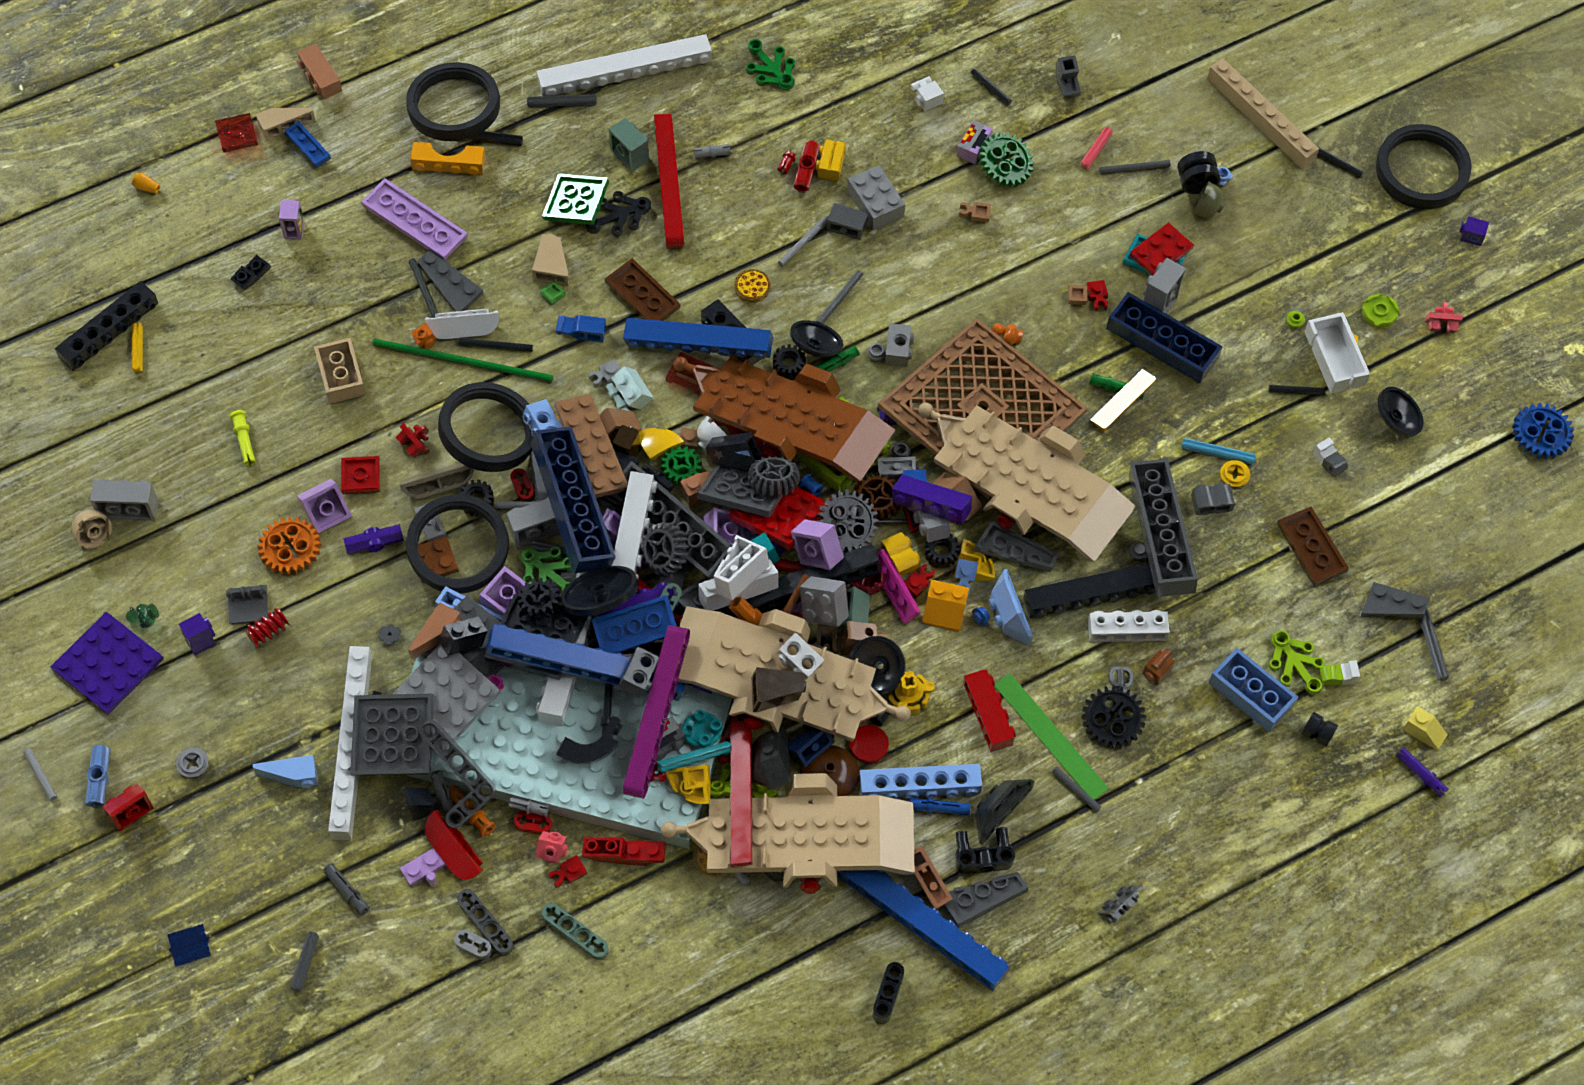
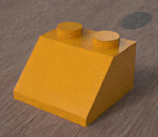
(945, 605)

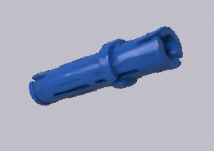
(948, 807)

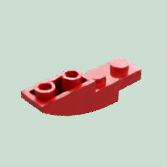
(619, 851)

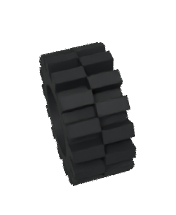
(783, 353)
(481, 488)
(942, 560)

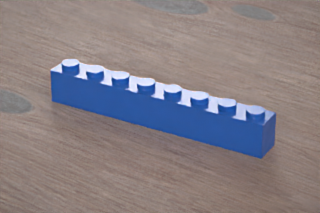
(698, 337)

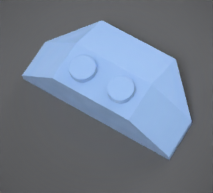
(1009, 610)

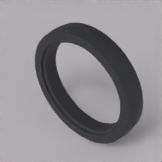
(446, 71)
(1432, 134)
(468, 457)
(457, 502)

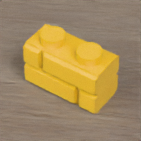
(831, 160)

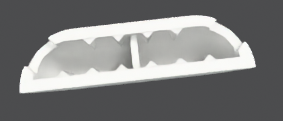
(463, 323)

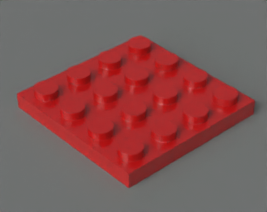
(786, 516)

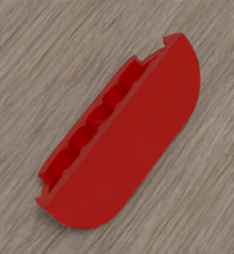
(452, 847)

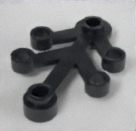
(621, 213)

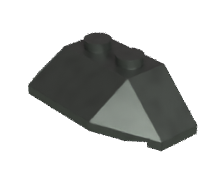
(771, 760)
(1000, 805)

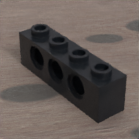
(719, 312)

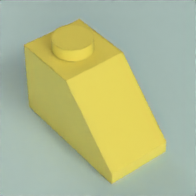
(1425, 728)

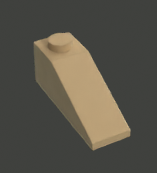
(276, 120)

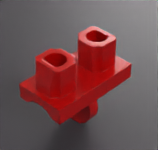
(408, 434)

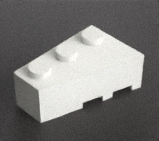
(740, 568)

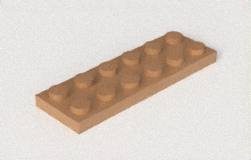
(594, 444)

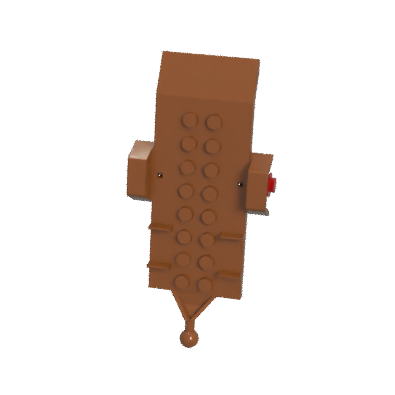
(790, 417)

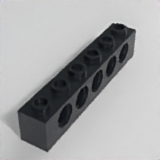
(110, 316)

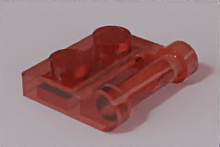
(671, 376)

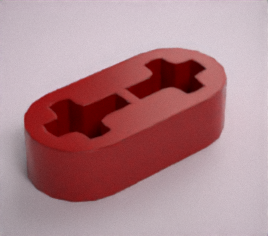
(526, 483)
(533, 826)

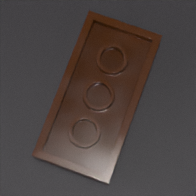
(642, 292)
(1312, 546)

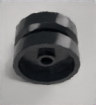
(1196, 170)

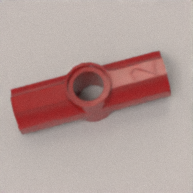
(804, 173)

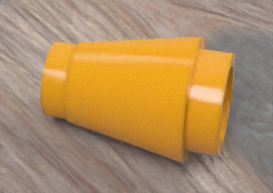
(145, 183)

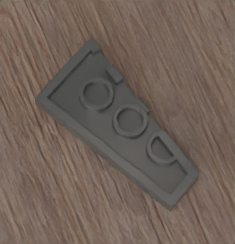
(982, 898)

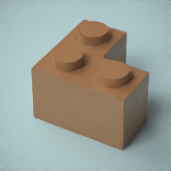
(615, 418)
(960, 484)

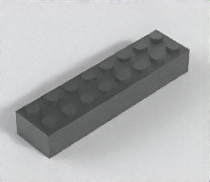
(1162, 528)
(705, 545)

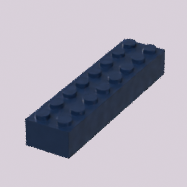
(572, 499)

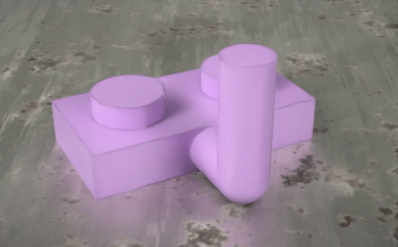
(423, 867)

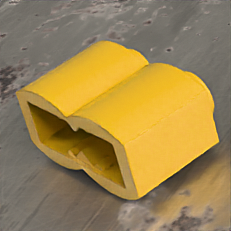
(901, 554)

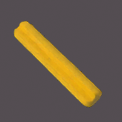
(137, 347)

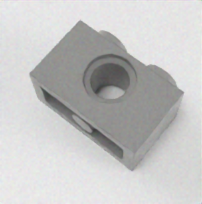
(897, 354)

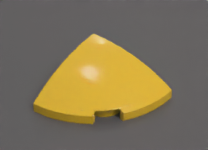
(658, 441)
(985, 568)
(692, 783)

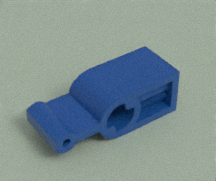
(582, 327)

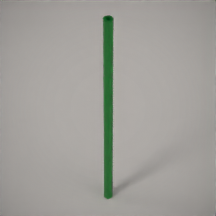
(463, 360)

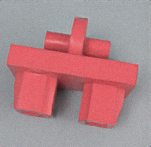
(1435, 319)

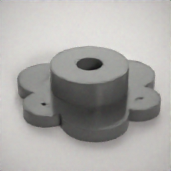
(389, 630)

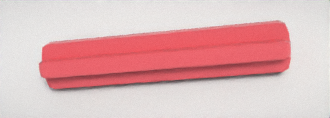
(1096, 148)

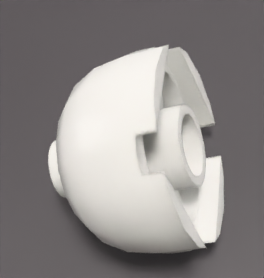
(708, 431)

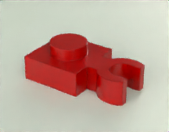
(1097, 292)
(917, 583)
(570, 870)

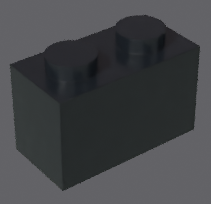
(463, 636)

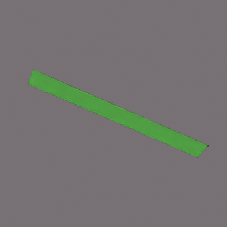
(1051, 736)

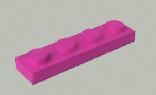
(897, 590)

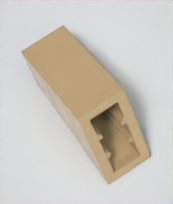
(550, 261)

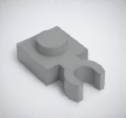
(605, 373)

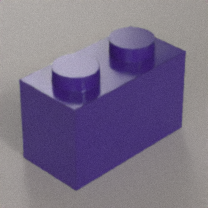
(198, 633)

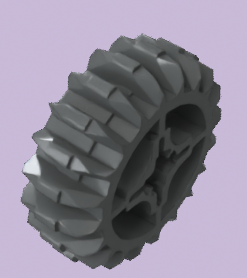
(773, 476)
(660, 549)

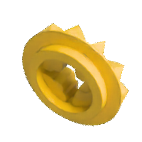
(1242, 471)

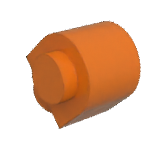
(426, 339)

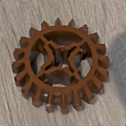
(871, 489)

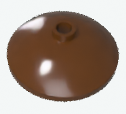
(845, 770)

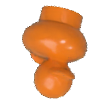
(1011, 333)

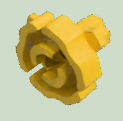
(911, 691)

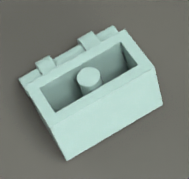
(632, 389)

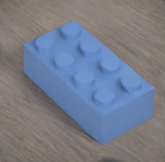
(1253, 690)

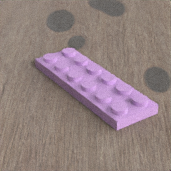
(414, 219)

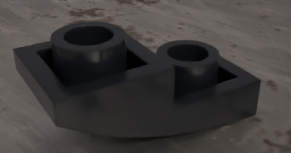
(251, 273)

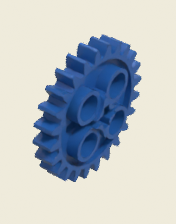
(1559, 438)

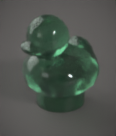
(144, 614)

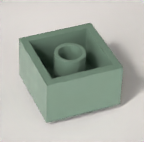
(629, 144)

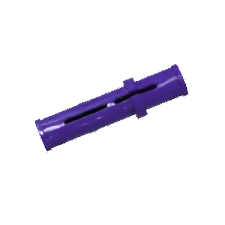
(1422, 772)

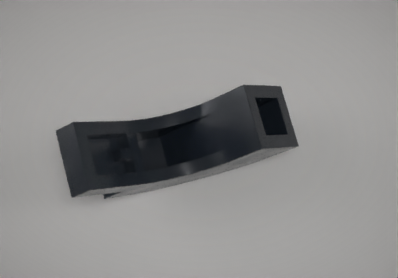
(595, 751)

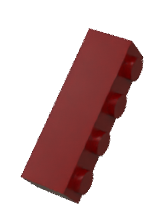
(988, 710)

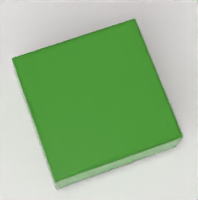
(553, 293)

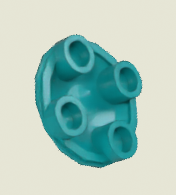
(702, 729)

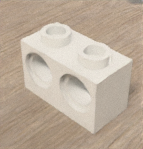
(804, 652)

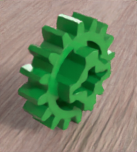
(681, 464)

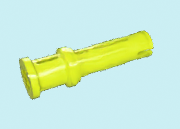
(242, 429)

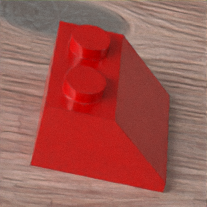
(128, 807)

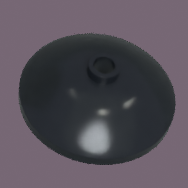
(816, 338)
(1400, 412)
(881, 649)

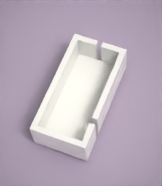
(1337, 352)

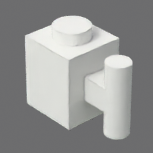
(928, 93)

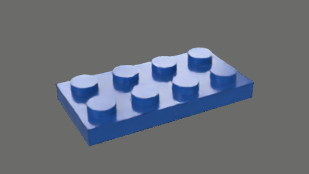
(634, 625)

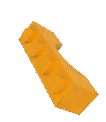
(468, 161)

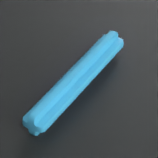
(1218, 451)

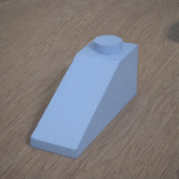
(292, 771)

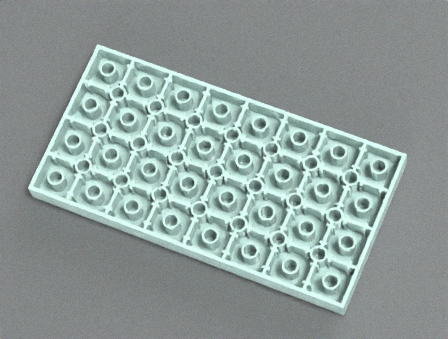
(523, 760)

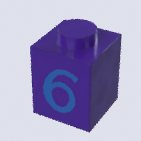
(1474, 230)

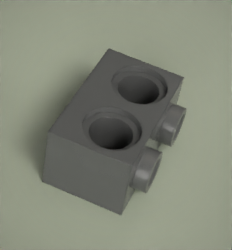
(637, 671)

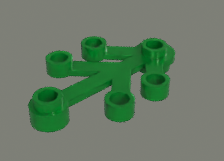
(771, 68)

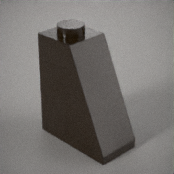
(775, 688)

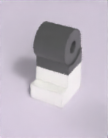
(1330, 457)

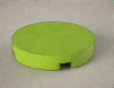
(1380, 311)

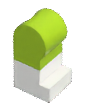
(1340, 674)

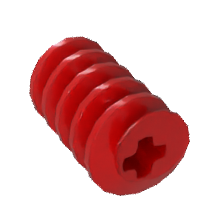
(267, 627)

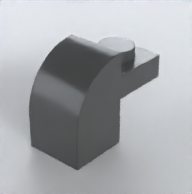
(1066, 76)

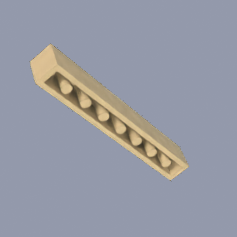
(1262, 114)

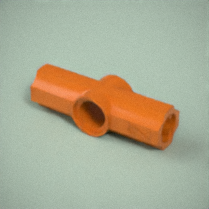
(745, 611)

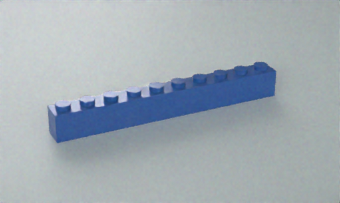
(561, 656)
(928, 925)

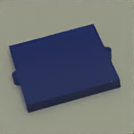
(189, 945)

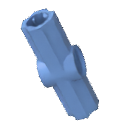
(97, 787)

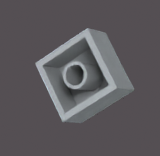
(824, 601)

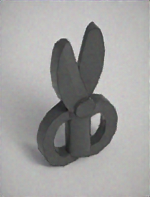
(1120, 679)

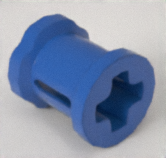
(811, 485)

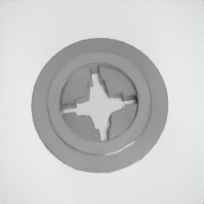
(192, 754)

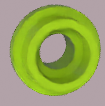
(1295, 323)

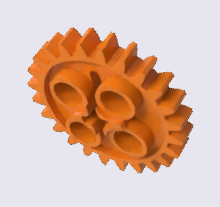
(273, 554)

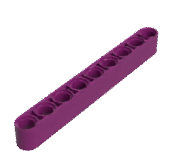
(656, 712)

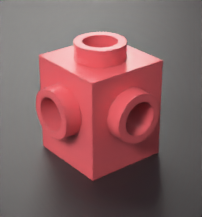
(551, 847)

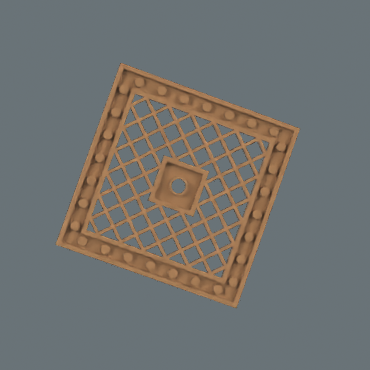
(979, 337)

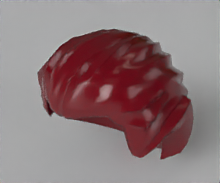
(871, 584)

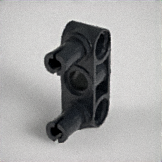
(984, 858)

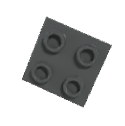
(247, 604)
(1124, 899)

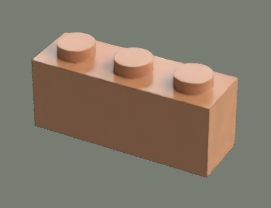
(318, 71)

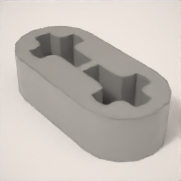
(470, 948)

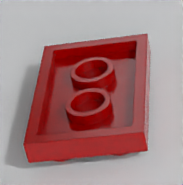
(1162, 244)

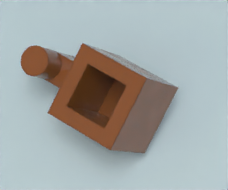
(1159, 666)

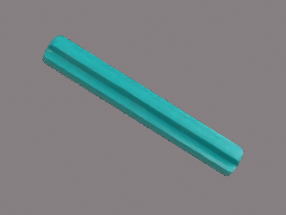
(694, 756)

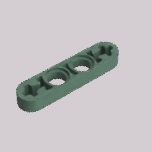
(573, 933)

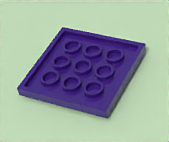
(107, 663)

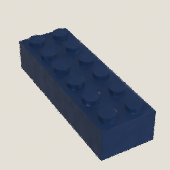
(1164, 337)

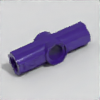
(373, 539)

